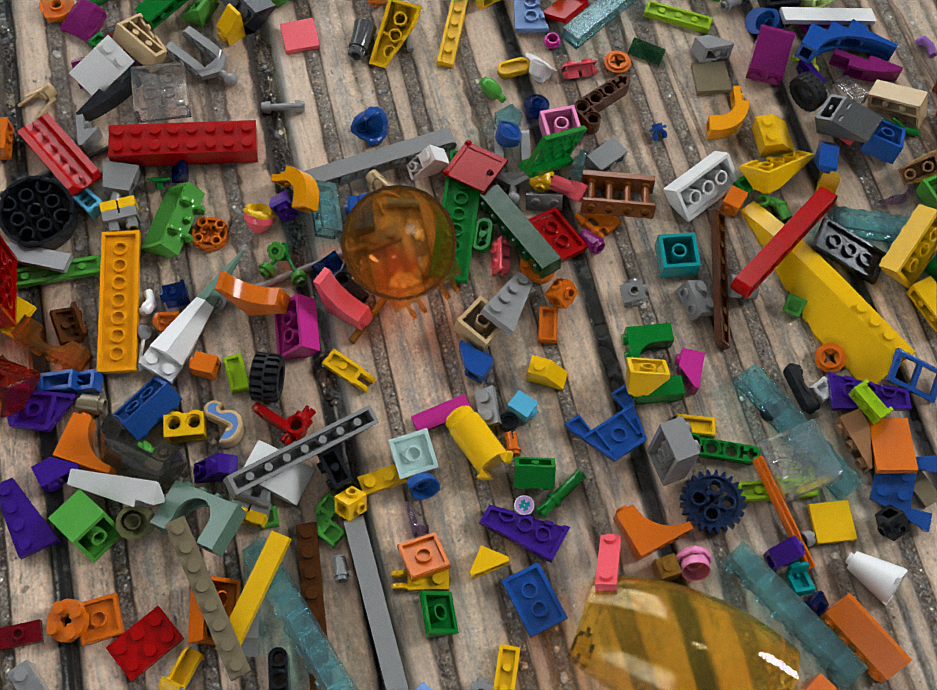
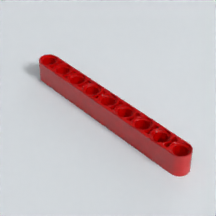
(783, 242)

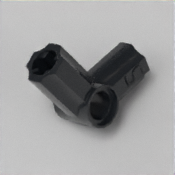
(351, 286)

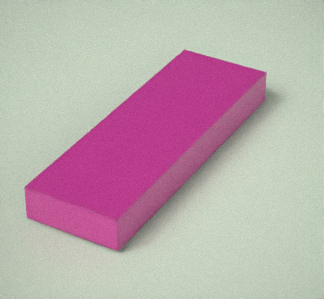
(437, 415)

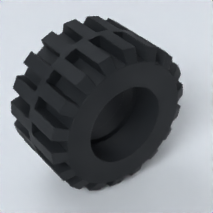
(266, 377)

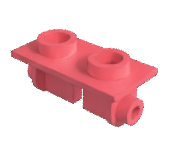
(586, 67)
(499, 250)

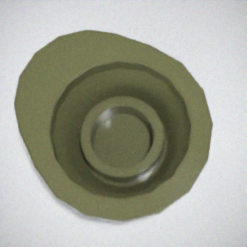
(134, 522)

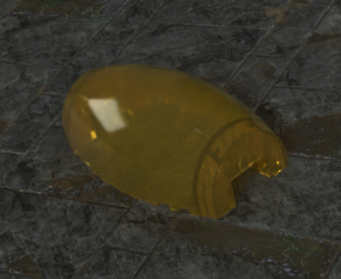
(677, 639)

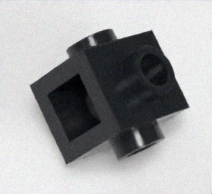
(891, 522)

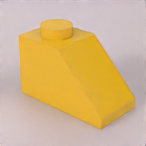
(230, 26)
(546, 373)

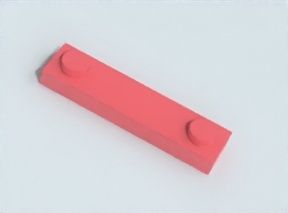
(608, 563)

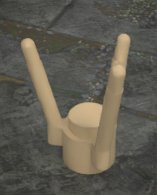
(46, 92)
(376, 180)

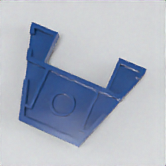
(617, 434)
(898, 491)

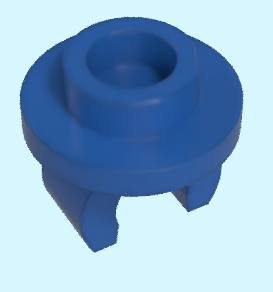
(658, 128)

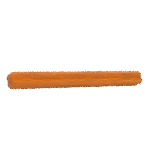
(780, 505)

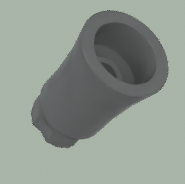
(361, 37)

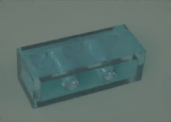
(327, 220)

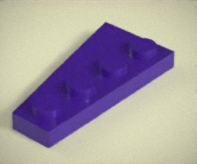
(841, 386)
(25, 524)

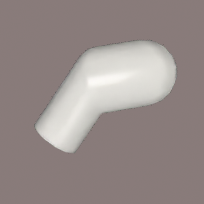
(150, 303)

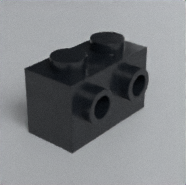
(335, 469)

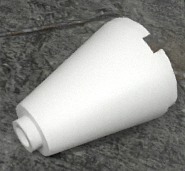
(876, 575)

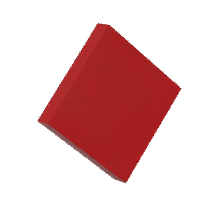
(565, 10)

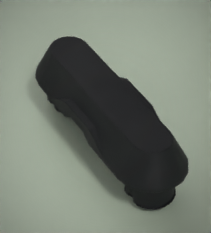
(802, 394)

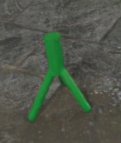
(910, 131)

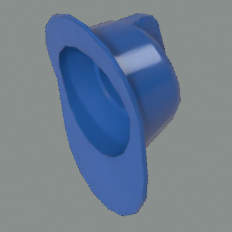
(762, 16)

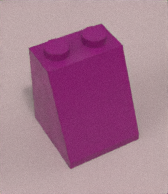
(770, 55)

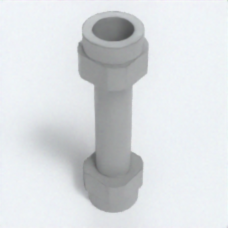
(298, 106)

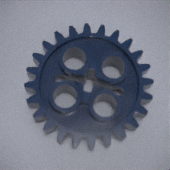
(724, 516)

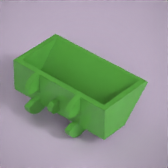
(174, 220)

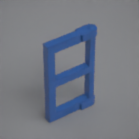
(899, 353)

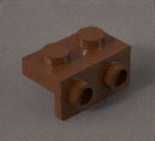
(69, 324)

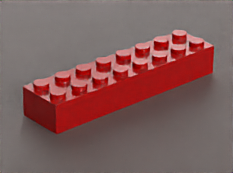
(191, 141)

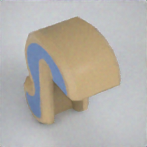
(228, 419)

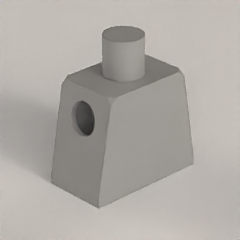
(119, 179)

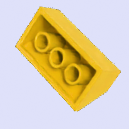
(912, 247)

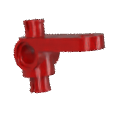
(299, 418)

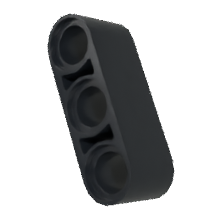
(277, 669)

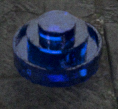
(535, 104)

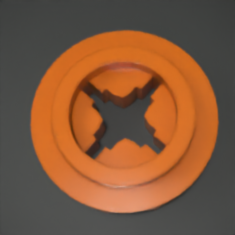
(621, 57)
(830, 349)

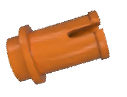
(512, 443)

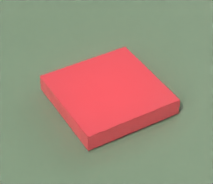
(299, 36)

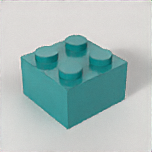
(677, 255)

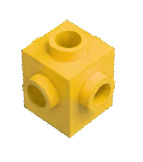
(350, 503)

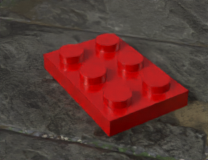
(559, 234)
(145, 643)

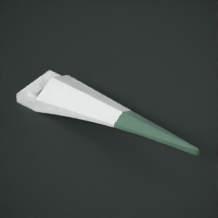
(174, 345)

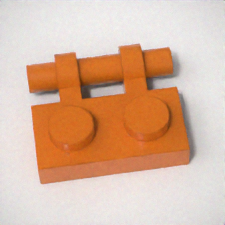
(604, 223)

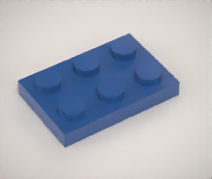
(534, 600)

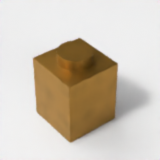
(666, 568)

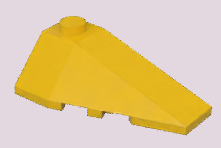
(395, 27)
(775, 171)

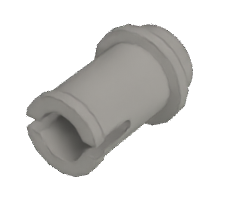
(726, 5)
(340, 568)

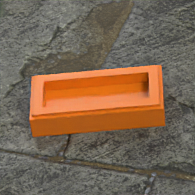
(547, 325)

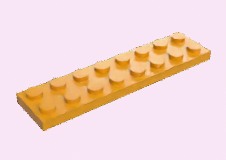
(119, 302)

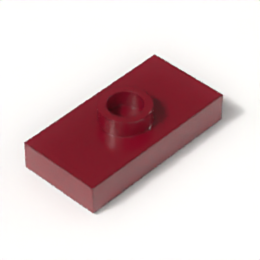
(21, 634)

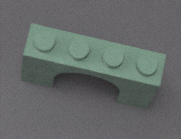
(224, 514)

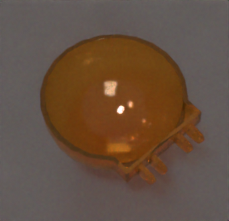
(401, 246)

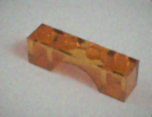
(32, 334)

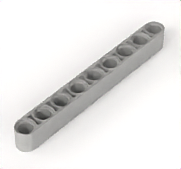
(381, 159)
(375, 605)

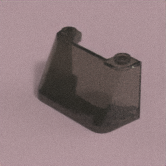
(161, 465)

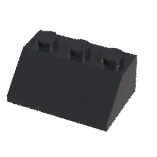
(252, 11)

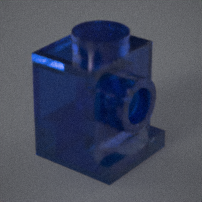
(175, 294)

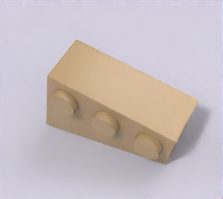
(139, 41)
(900, 101)

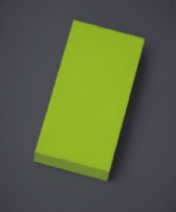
(236, 373)

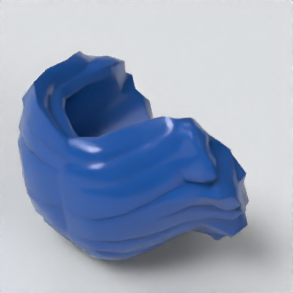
(371, 125)

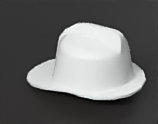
(539, 68)

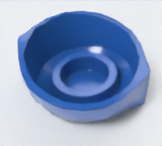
(508, 134)
(423, 485)

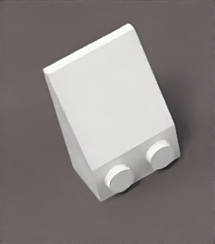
(101, 66)

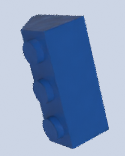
(147, 407)

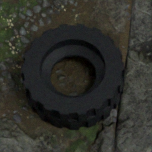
(815, 87)

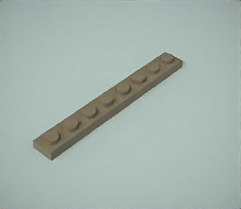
(208, 598)

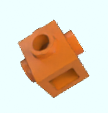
(561, 293)

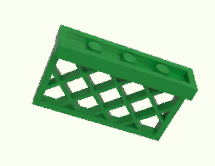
(553, 152)

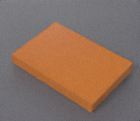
(892, 446)

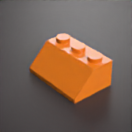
(229, 594)

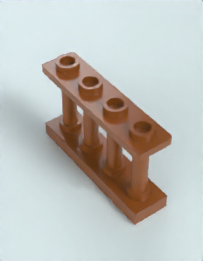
(618, 182)

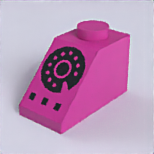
(690, 367)

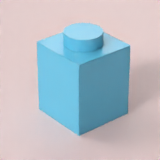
(523, 407)

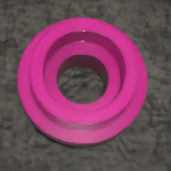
(552, 40)

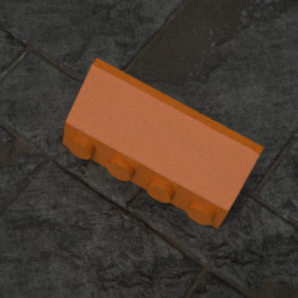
(865, 638)

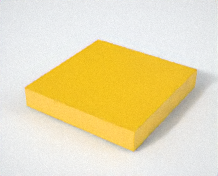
(832, 522)

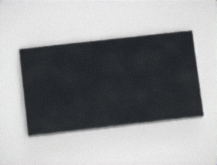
(848, 250)

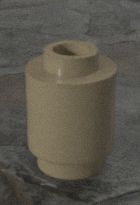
(91, 404)

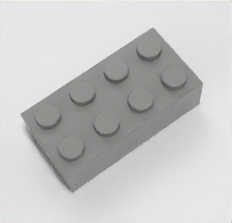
(673, 450)

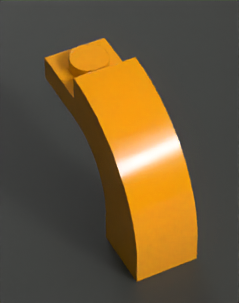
(727, 124)
(304, 187)

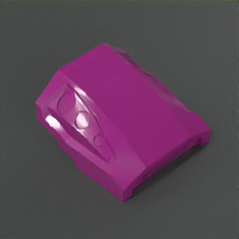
(84, 20)

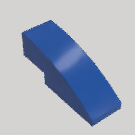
(71, 382)

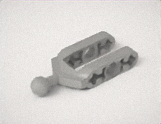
(214, 69)
(514, 180)

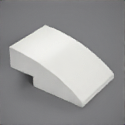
(287, 485)

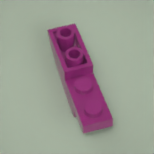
(863, 69)

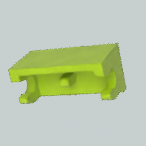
(869, 402)

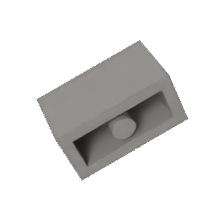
(606, 156)

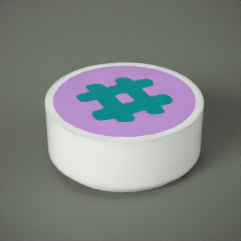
(524, 505)

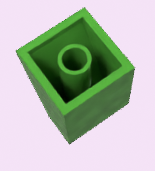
(86, 525)

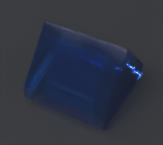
(180, 172)
(817, 602)

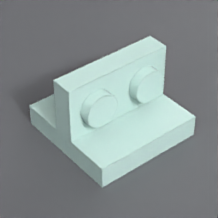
(413, 453)

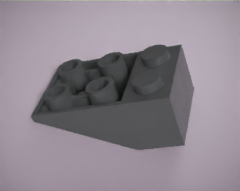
(846, 119)

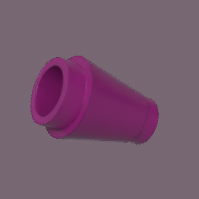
(594, 242)

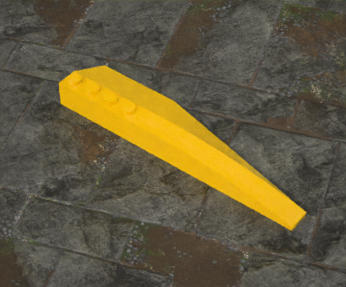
(832, 306)

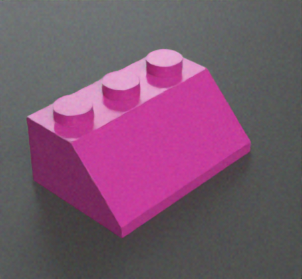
(297, 329)

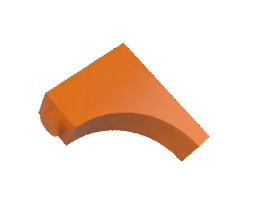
(252, 298)
(78, 447)
(645, 535)

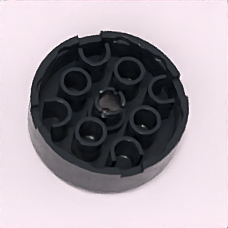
(39, 195)

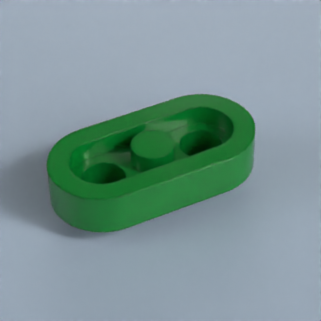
(483, 237)

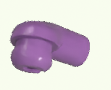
(930, 47)

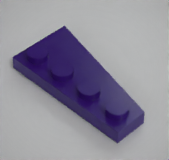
(534, 535)

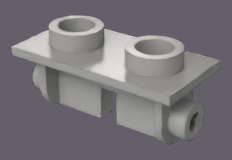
(541, 201)

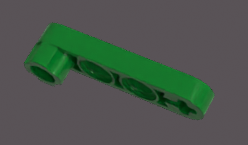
(721, 453)

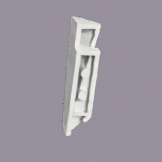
(118, 488)

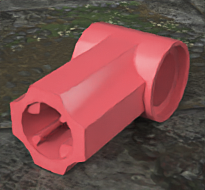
(572, 189)

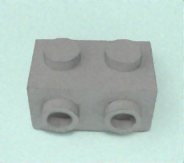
(696, 299)

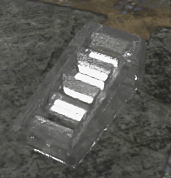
(861, 94)

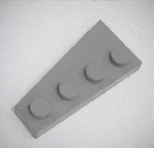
(508, 303)

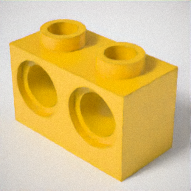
(185, 432)

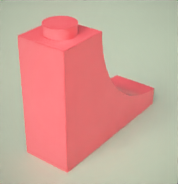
(340, 302)

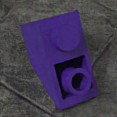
(281, 206)
(215, 468)
(53, 473)
(784, 554)

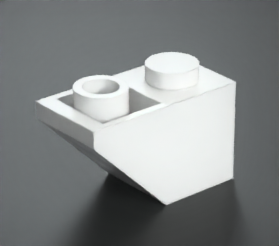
(427, 162)

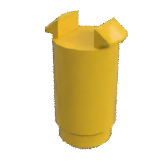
(477, 441)

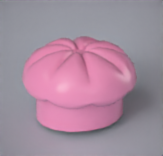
(694, 562)

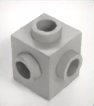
(630, 298)

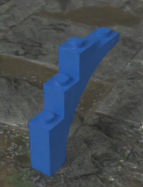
(853, 38)

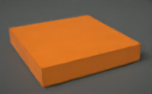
(423, 556)
(104, 619)

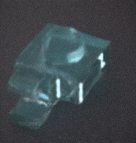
(578, 162)

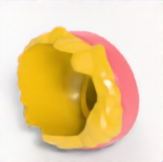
(259, 217)

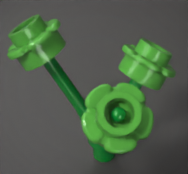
(280, 252)

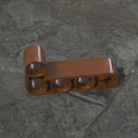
(598, 99)

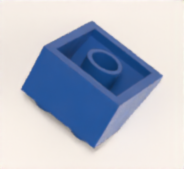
(885, 142)

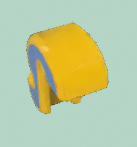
(183, 671)

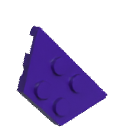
(42, 411)

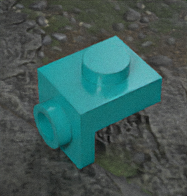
(799, 579)

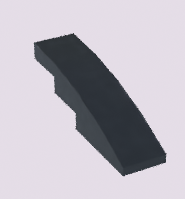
(103, 102)

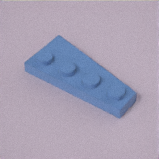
(529, 17)

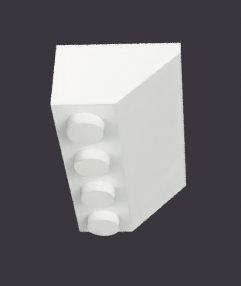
(701, 185)

